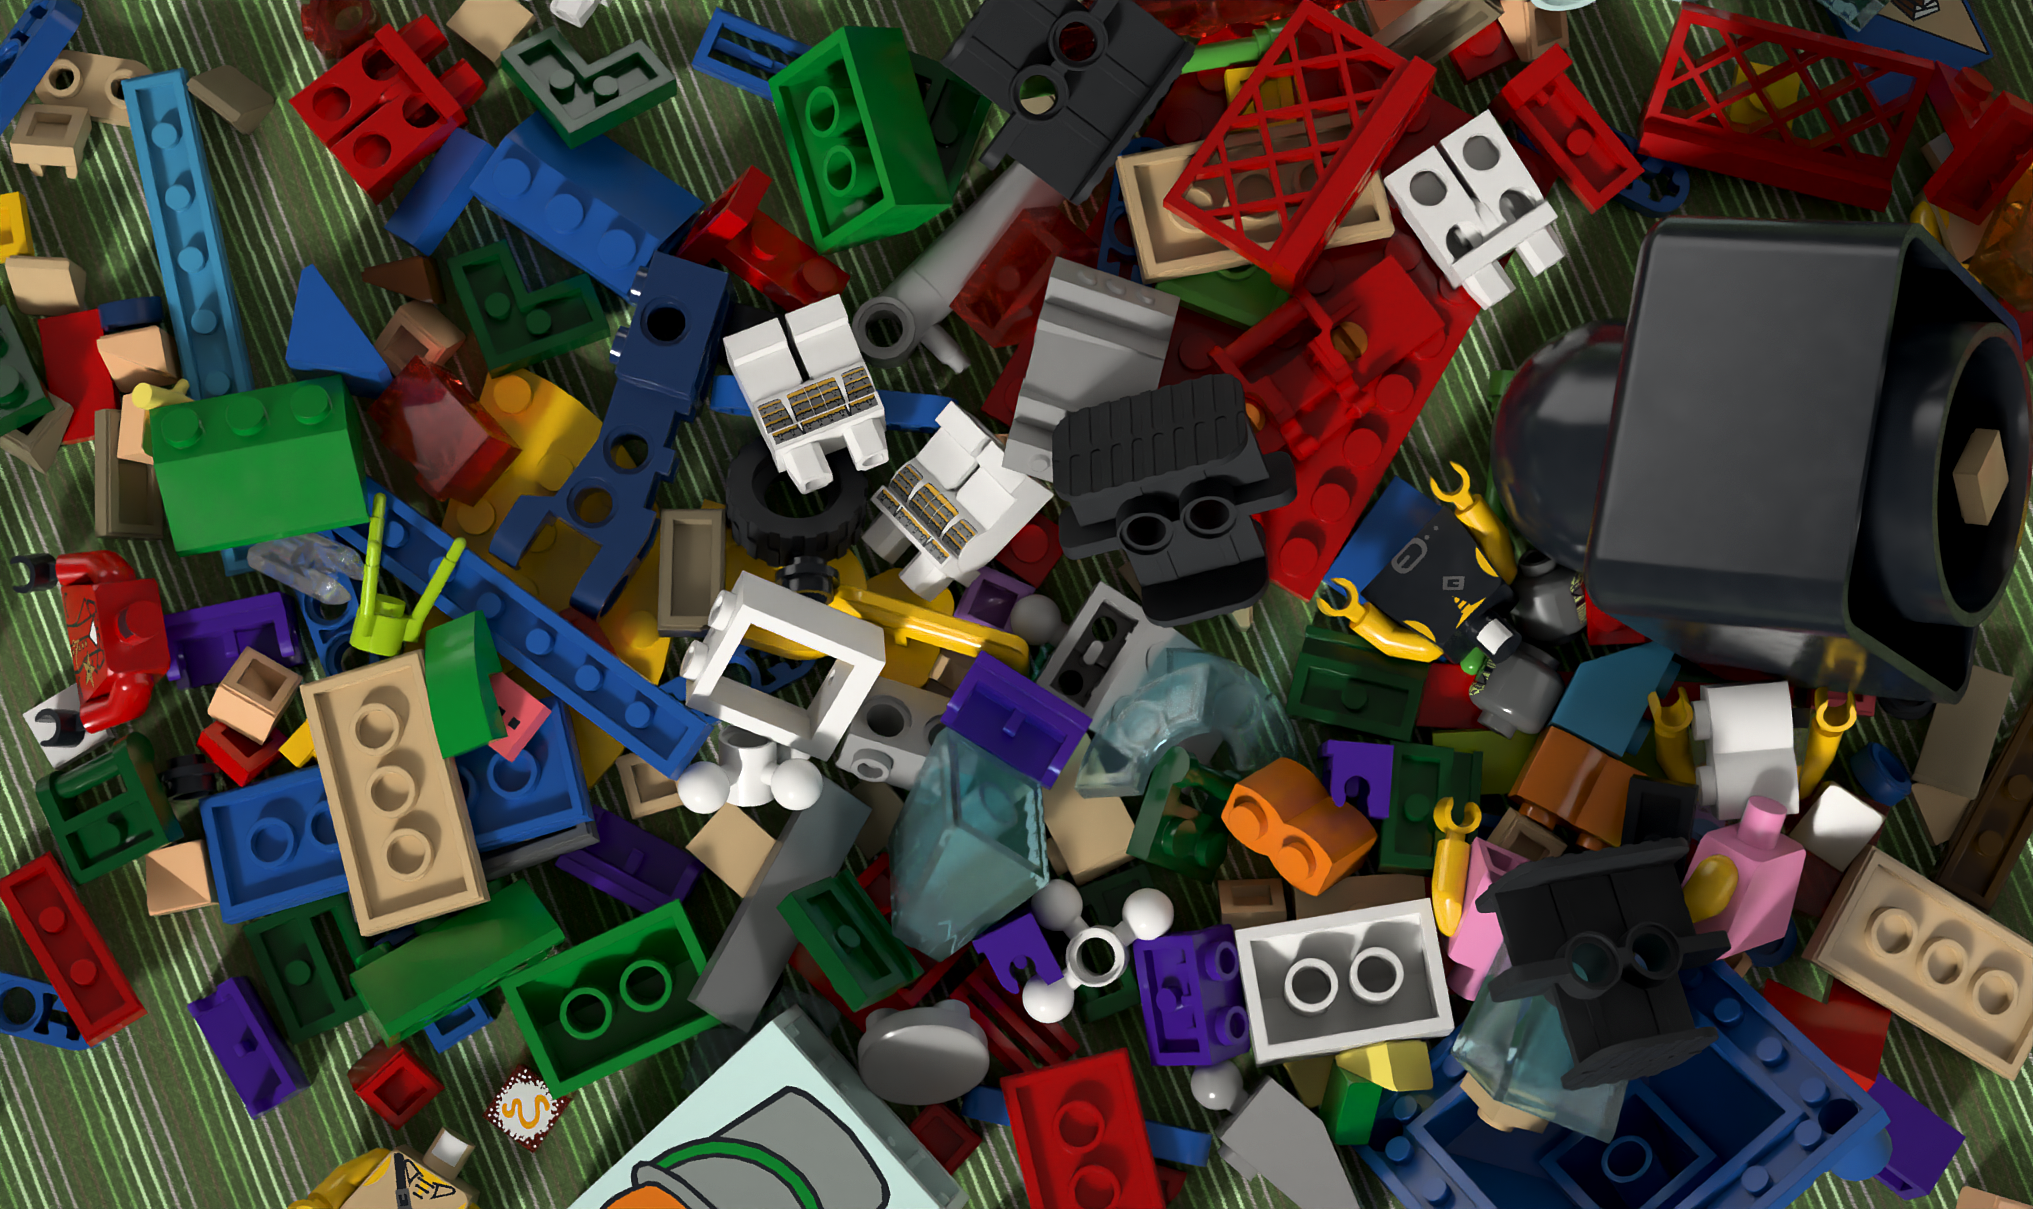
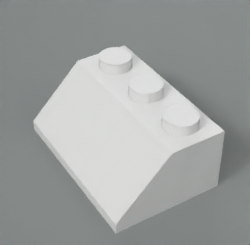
(1343, 982)

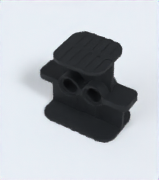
(1096, 99)
(1175, 490)
(1596, 914)

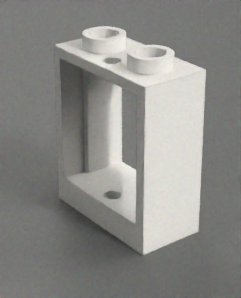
(759, 602)

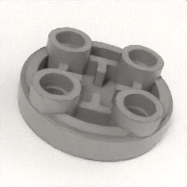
(923, 1053)

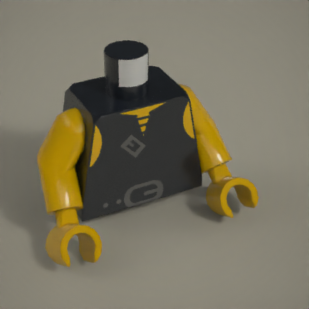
(1442, 587)

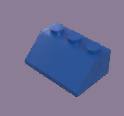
(586, 203)

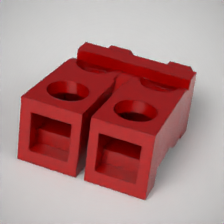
(385, 107)

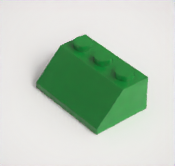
(859, 138)
(260, 465)
(454, 960)
(611, 998)

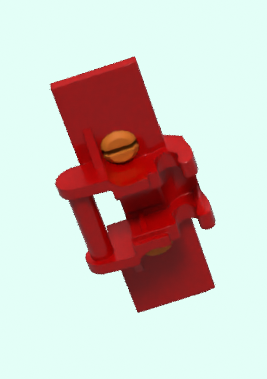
(1354, 342)

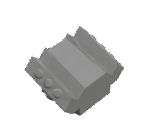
(1090, 347)

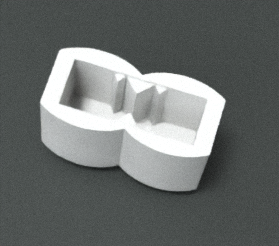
(1746, 746)

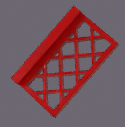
(1770, 156)
(1348, 172)

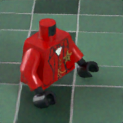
(113, 638)

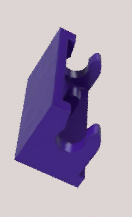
(212, 637)
(1015, 720)
(1361, 770)
(634, 864)
(1013, 939)
(249, 1046)
(1920, 1142)

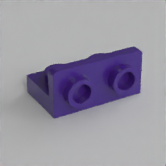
(1192, 997)

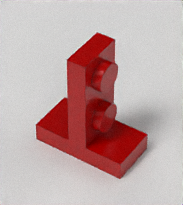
(1566, 129)
(1988, 141)
(760, 248)

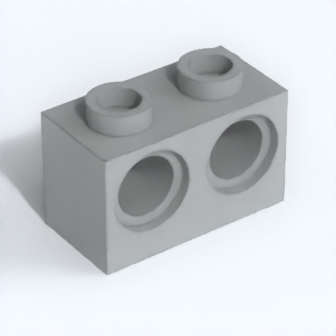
(910, 725)

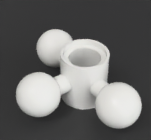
(750, 775)
(1059, 908)

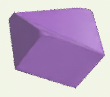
(991, 599)

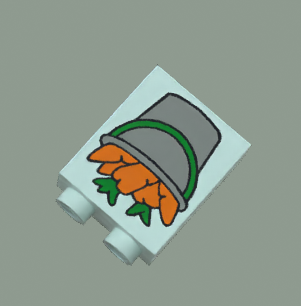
(779, 1132)

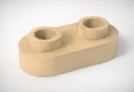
(93, 84)

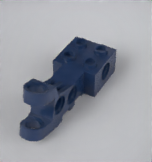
(653, 393)

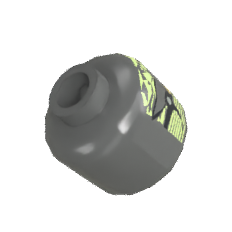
(1550, 600)
(1518, 691)

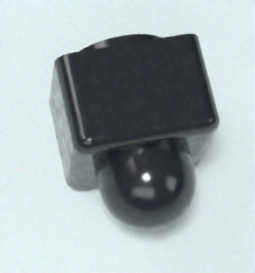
(1778, 453)

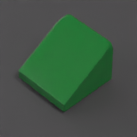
(1349, 1107)

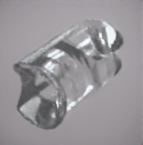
(308, 565)

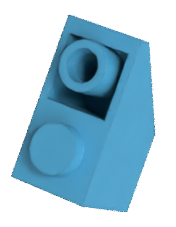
(1610, 696)

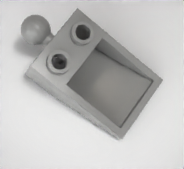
(1109, 669)
(1273, 1136)

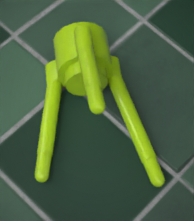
(381, 618)

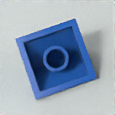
(330, 342)

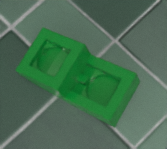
(459, 690)

